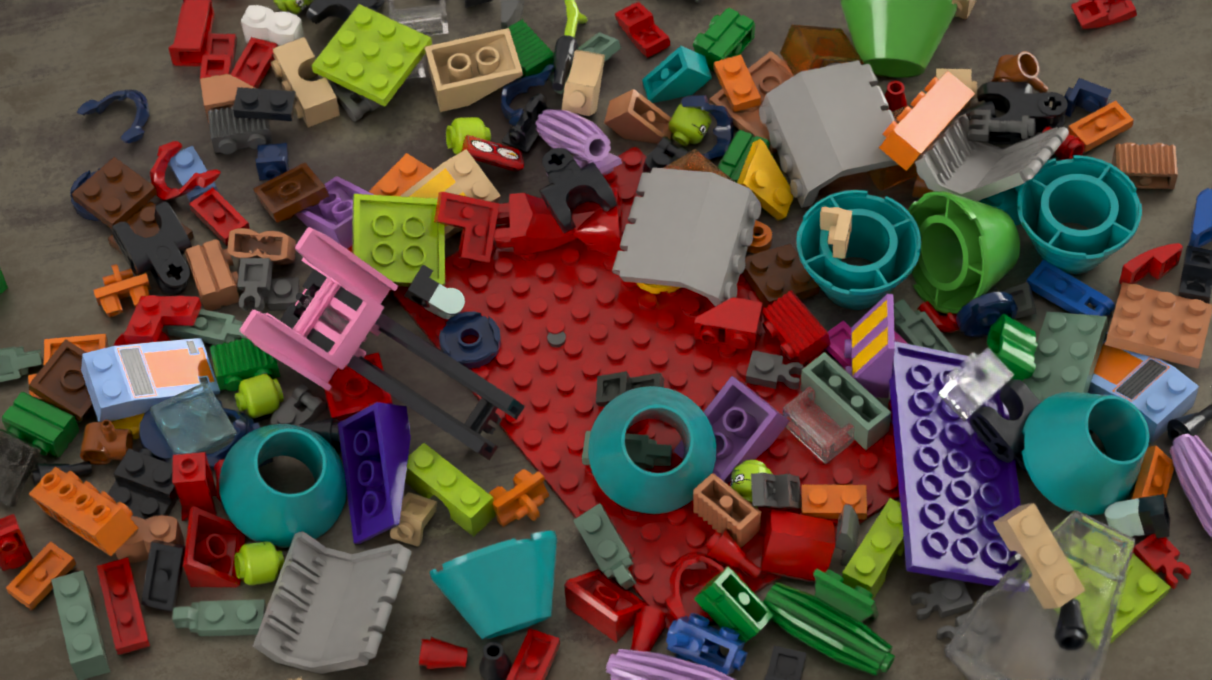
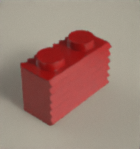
(795, 328)

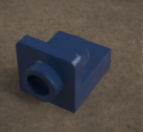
(1087, 96)
(272, 160)

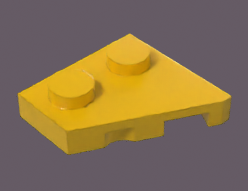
(766, 181)

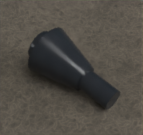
(1189, 424)
(44, 468)

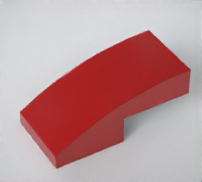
(1102, 12)
(641, 29)
(218, 55)
(1154, 262)

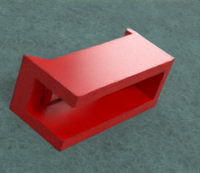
(191, 34)
(194, 483)

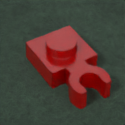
(1161, 555)

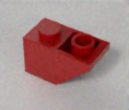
(731, 323)
(13, 546)

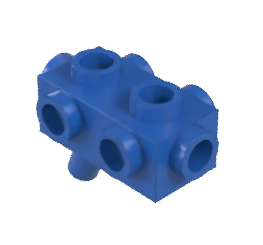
(700, 643)

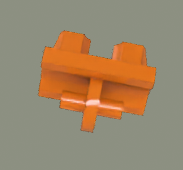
(126, 286)
(520, 500)

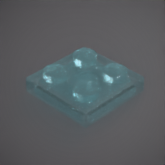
(193, 420)

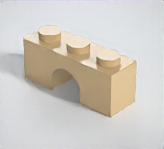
(313, 98)
(1052, 574)

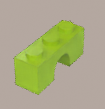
(465, 500)
(877, 550)

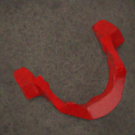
(157, 174)
(674, 602)

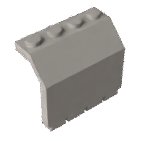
(827, 126)
(980, 168)
(688, 232)
(330, 605)

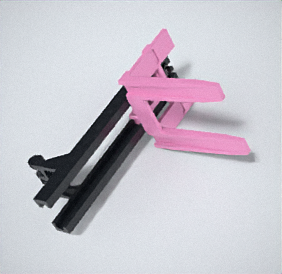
(339, 324)

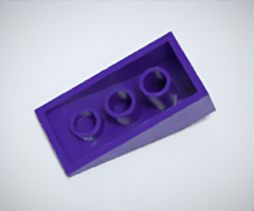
(375, 467)

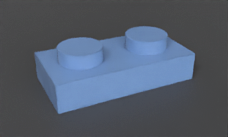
(184, 165)

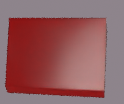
(797, 545)
(211, 550)
(602, 603)

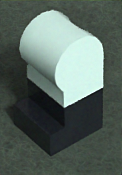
(434, 296)
(1140, 516)

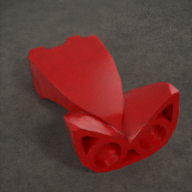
(535, 229)

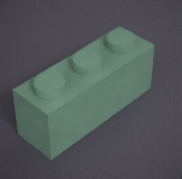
(846, 400)
(80, 625)

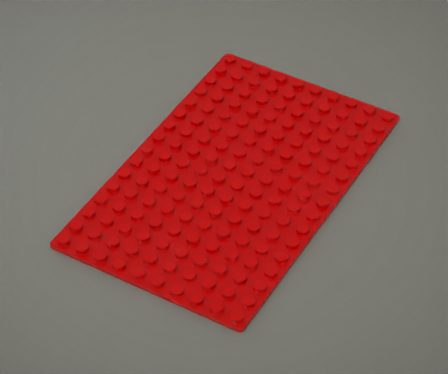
(615, 330)

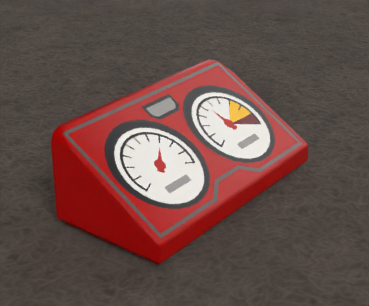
(493, 153)

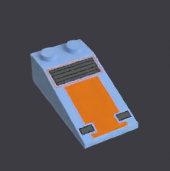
(137, 376)
(1147, 382)

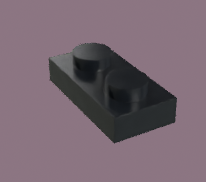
(264, 104)
(163, 575)

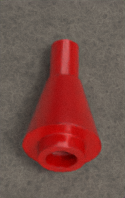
(725, 549)

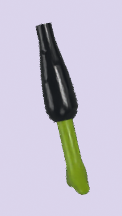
(566, 45)

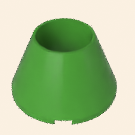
(897, 34)
(962, 249)

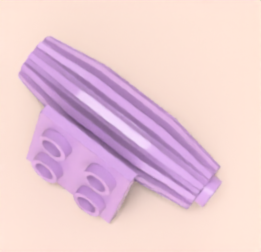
(579, 136)
(1194, 473)
(657, 666)

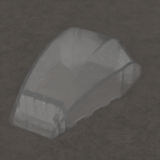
(1013, 634)

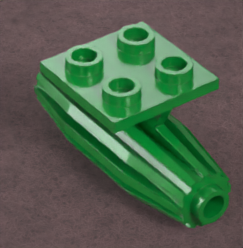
(832, 621)

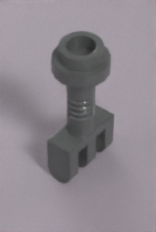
(982, 125)

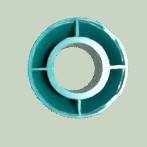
(1081, 193)
(879, 232)
(1068, 463)
(627, 482)
(278, 516)
(502, 584)

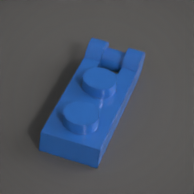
(1068, 291)

